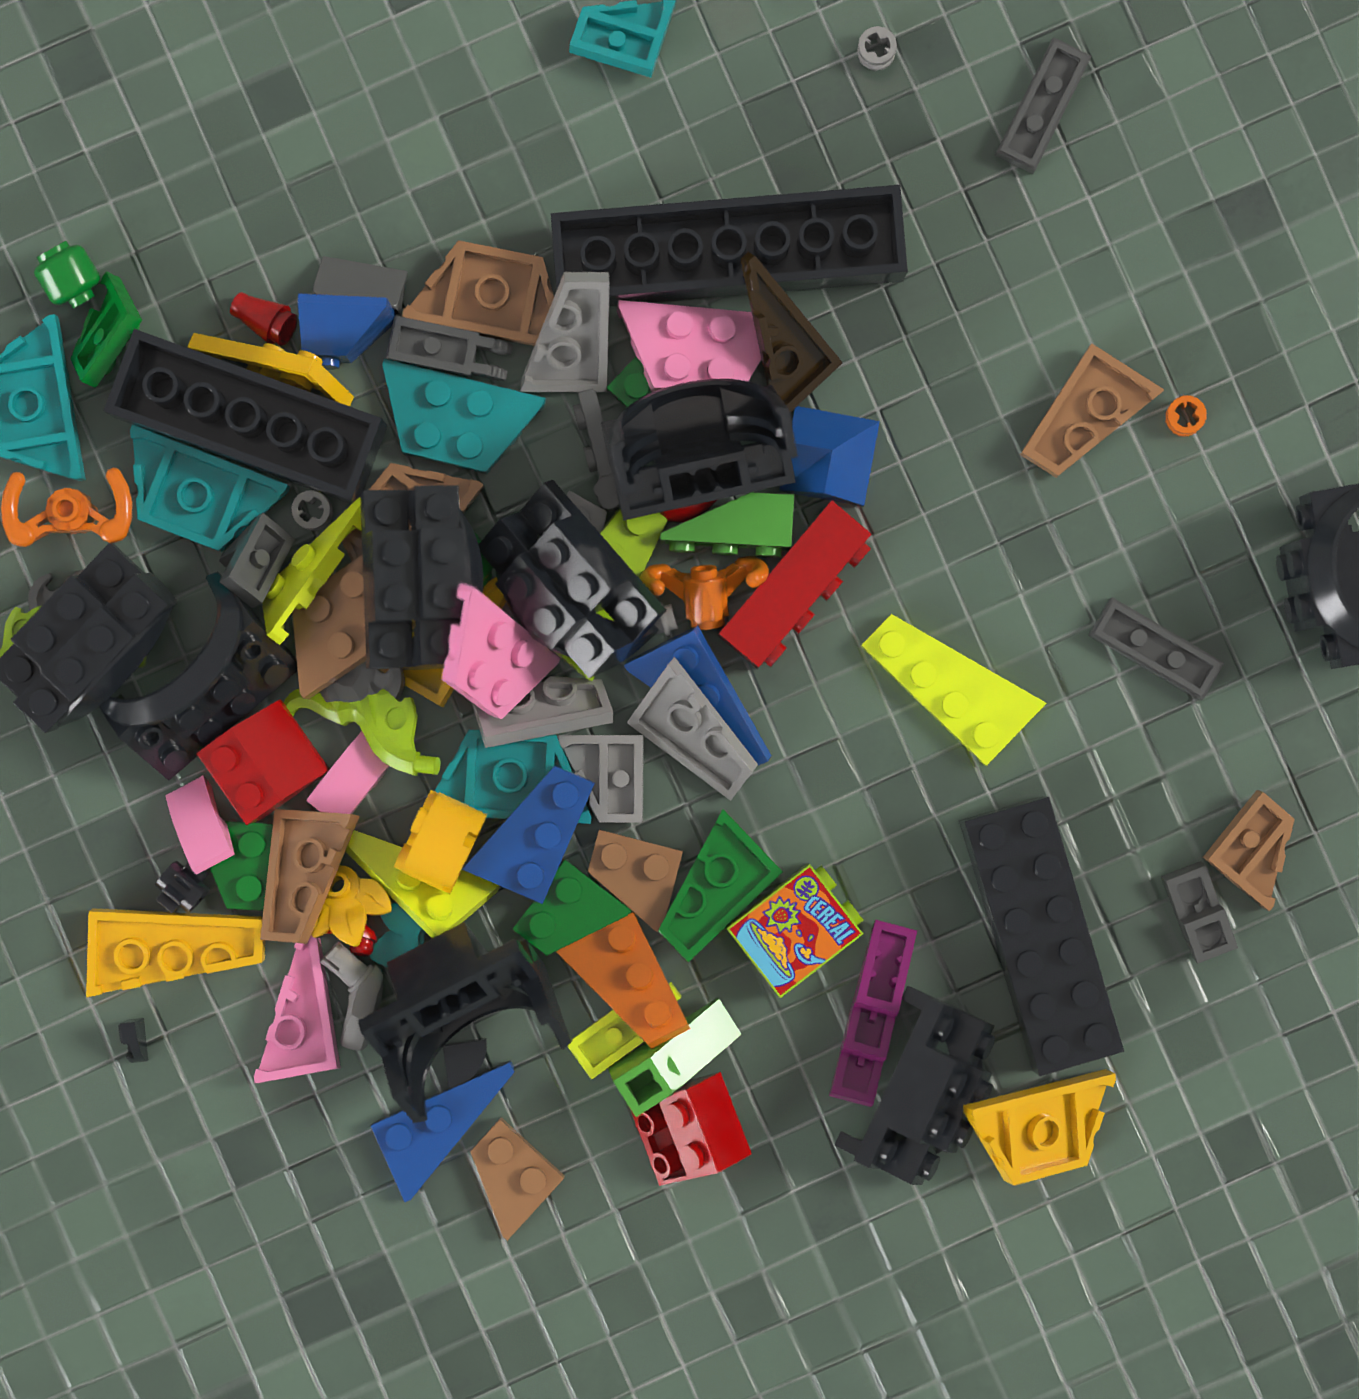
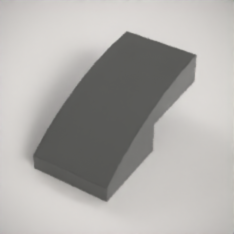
(1199, 912)

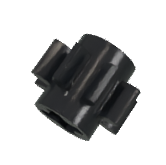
(181, 888)

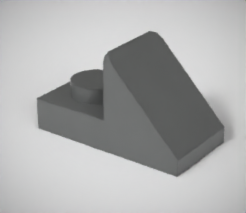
(255, 559)

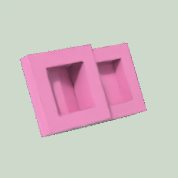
(349, 779)
(199, 825)

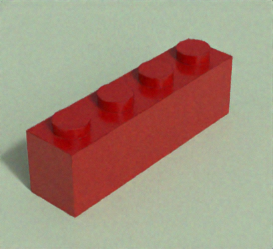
(794, 586)

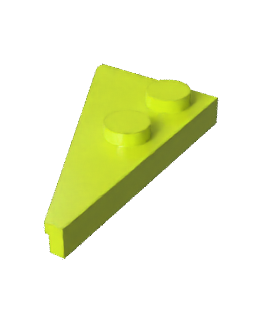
(307, 573)
(426, 905)

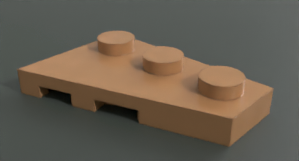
(1087, 409)
(301, 870)

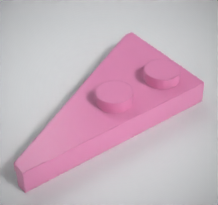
(303, 1028)

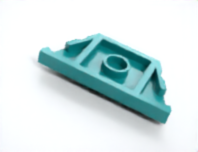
(38, 404)
(456, 417)
(196, 491)
(501, 775)

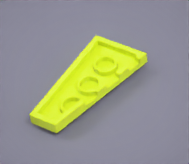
(961, 694)

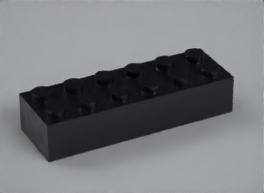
(245, 417)
(1041, 936)

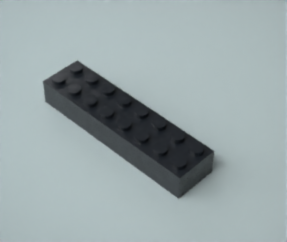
(699, 245)

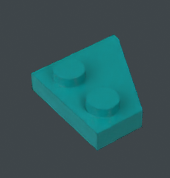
(623, 34)

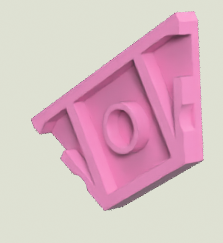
(690, 342)
(493, 656)

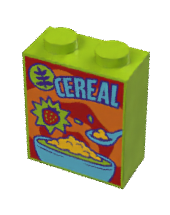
(796, 928)

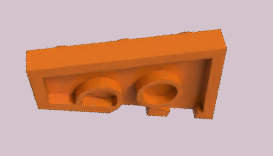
(629, 979)

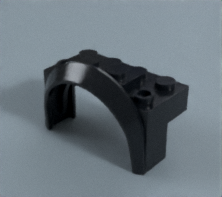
(211, 695)

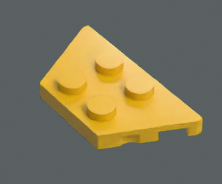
(1041, 1127)

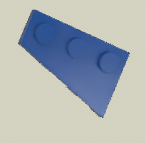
(535, 836)

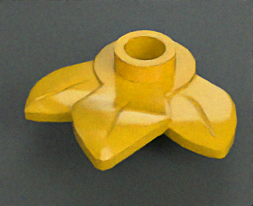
(347, 909)

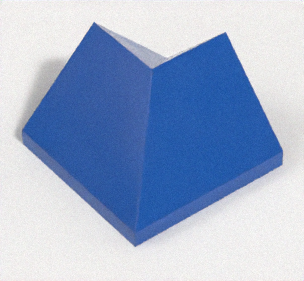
(832, 455)

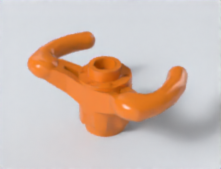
(67, 511)
(705, 588)

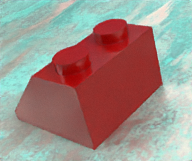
(263, 762)

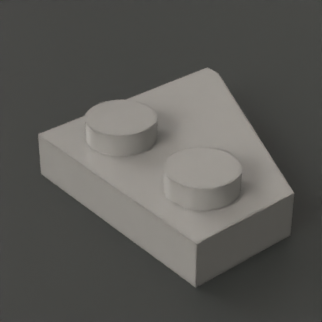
(617, 770)

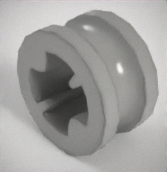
(883, 37)
(310, 497)

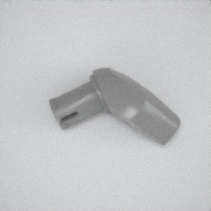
(365, 991)

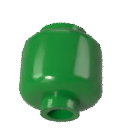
(67, 274)

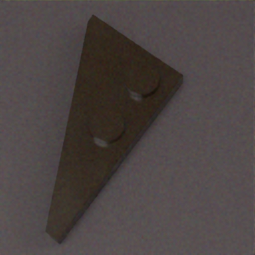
(790, 347)

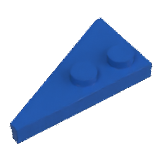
(704, 669)
(419, 1148)

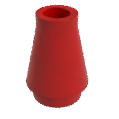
(266, 318)

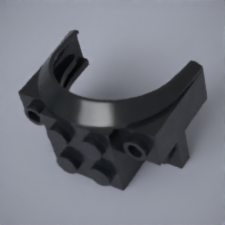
(696, 446)
(1325, 573)
(444, 990)

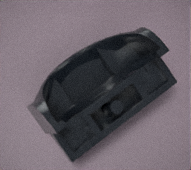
(414, 574)
(567, 578)
(85, 640)
(927, 1093)

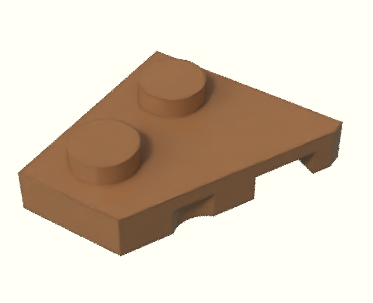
(1253, 848)
(636, 873)
(513, 1175)

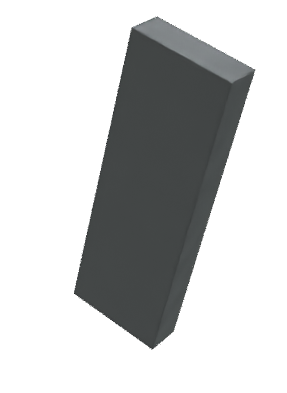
(1043, 105)
(1156, 649)

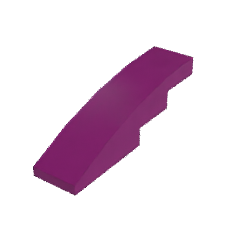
(873, 1013)

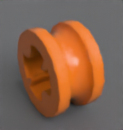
(1199, 415)

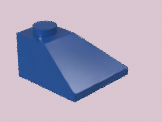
(342, 326)

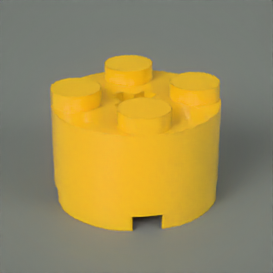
(440, 841)

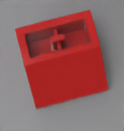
(693, 1131)

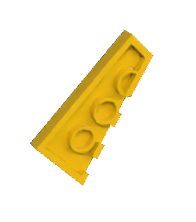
(156, 946)

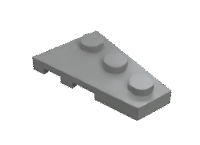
(573, 339)
(547, 710)
(692, 732)

